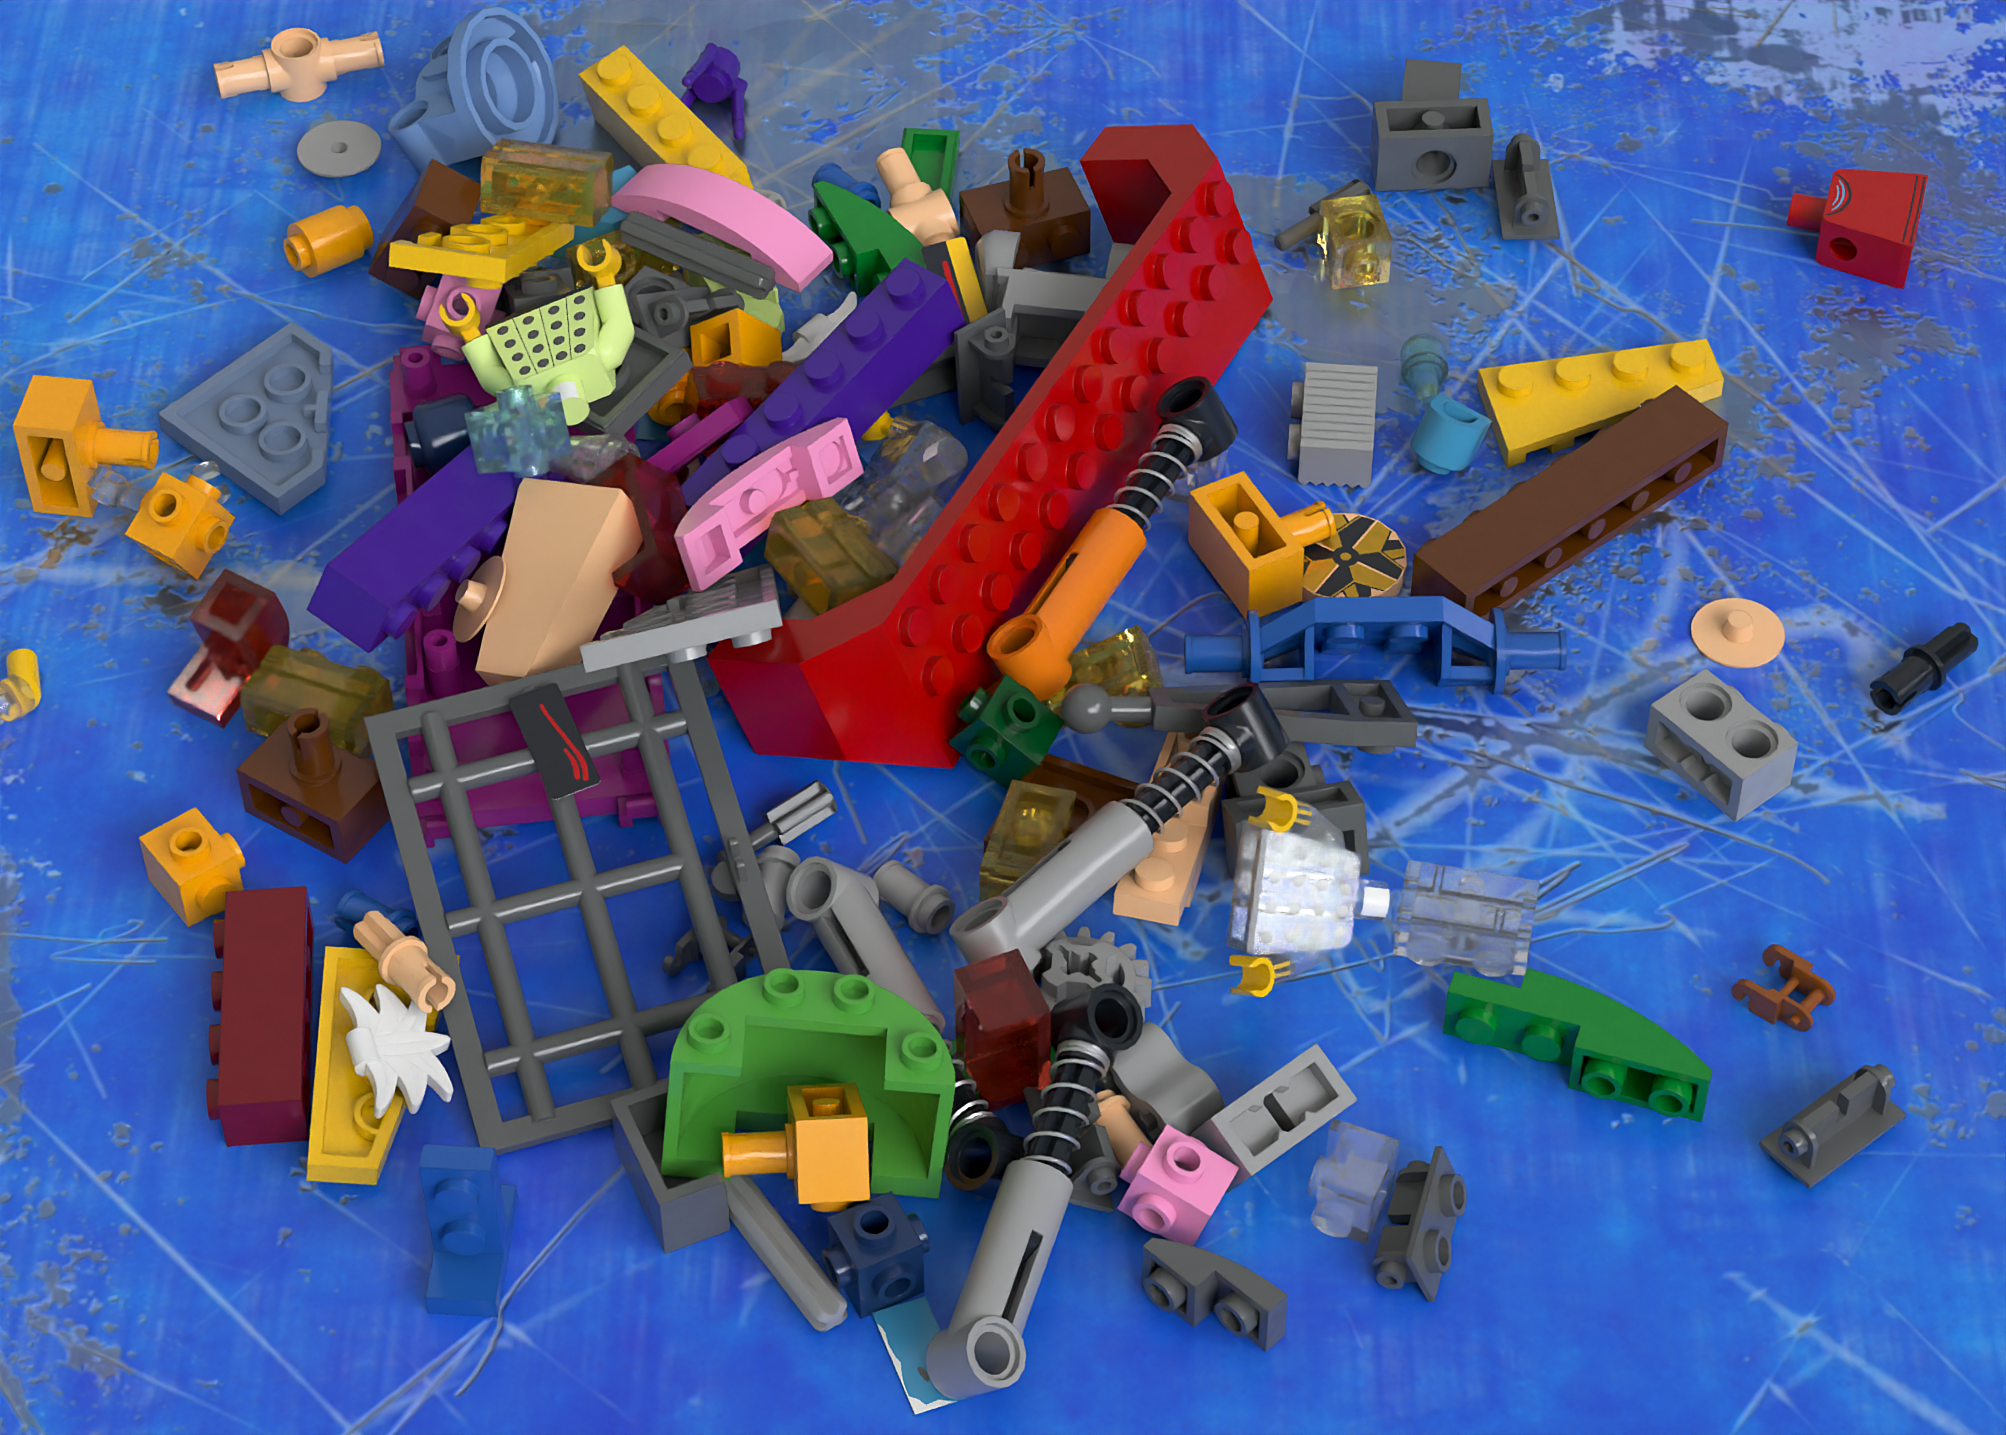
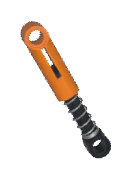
(1040, 641)

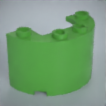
(811, 1030)

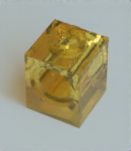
(1354, 241)

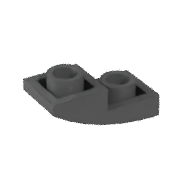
(1199, 1282)

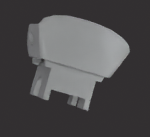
(1037, 305)

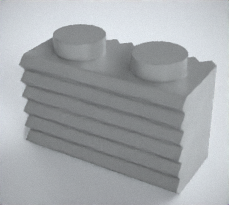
(1336, 424)

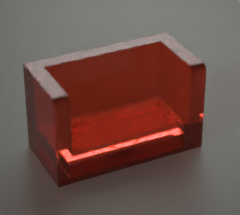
(659, 505)
(1002, 1028)

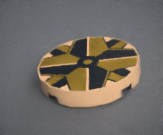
(1357, 562)

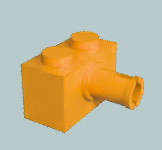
(65, 442)
(1251, 547)
(819, 1149)

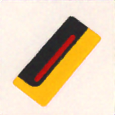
(953, 262)

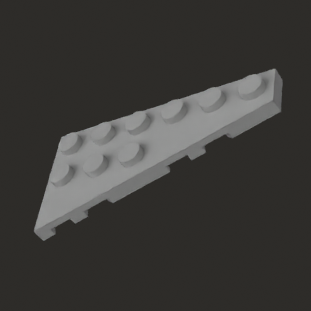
(735, 607)

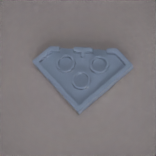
(264, 418)

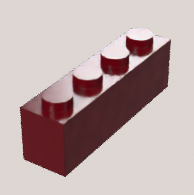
(264, 1017)

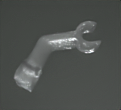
(115, 490)

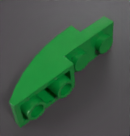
(862, 237)
(1605, 1043)

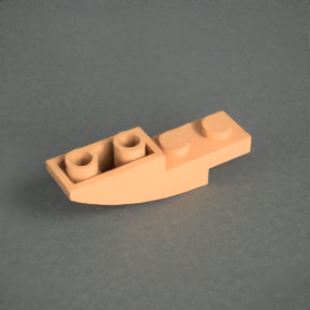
(1169, 875)

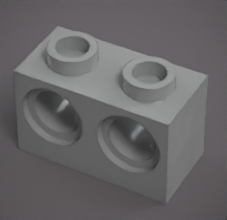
(1721, 744)
(1276, 1114)

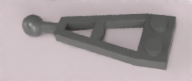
(1363, 711)

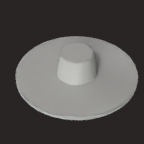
(339, 148)

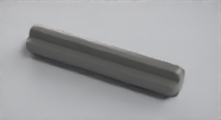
(697, 255)

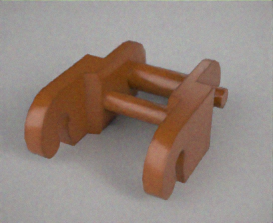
(1776, 1004)

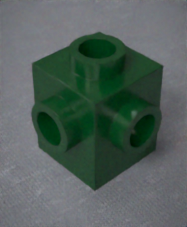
(1004, 730)

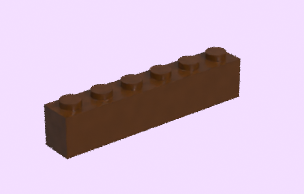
(1573, 505)

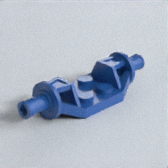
(1396, 623)

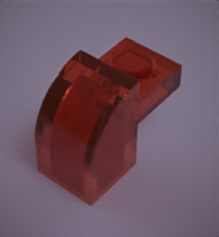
(237, 630)

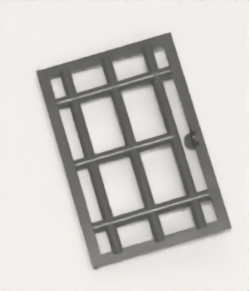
(732, 881)

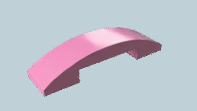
(730, 214)
(742, 503)

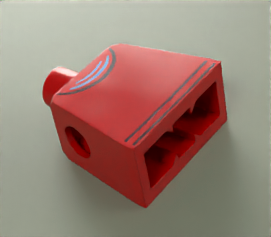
(1864, 222)

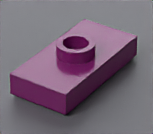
(696, 436)

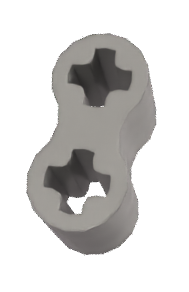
(1162, 1086)

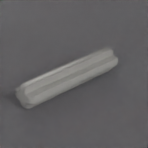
(784, 1254)

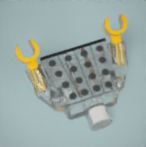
(903, 470)
(1294, 893)

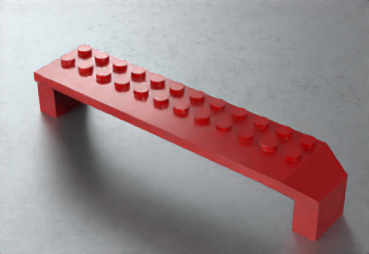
(898, 661)

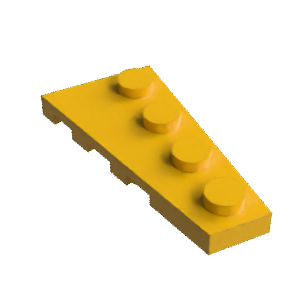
(484, 251)
(1570, 396)
(344, 1134)

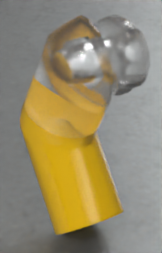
(21, 688)

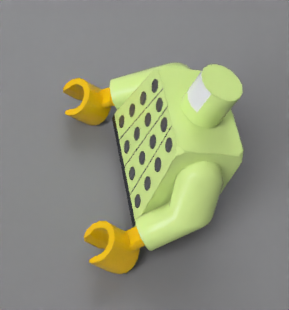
(557, 344)

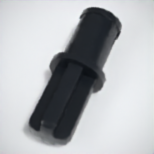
(1923, 668)

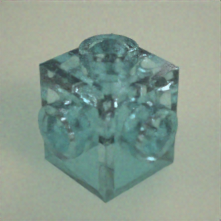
(531, 431)

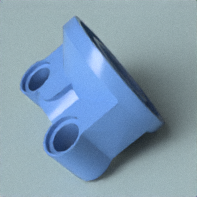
(478, 88)

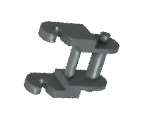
(688, 950)

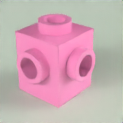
(449, 295)
(1175, 1185)

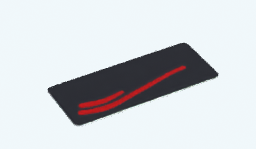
(554, 741)

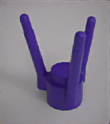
(714, 79)

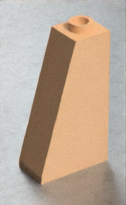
(557, 576)

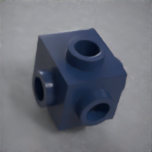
(876, 1253)

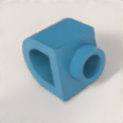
(1448, 435)

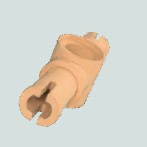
(298, 65)
(913, 202)

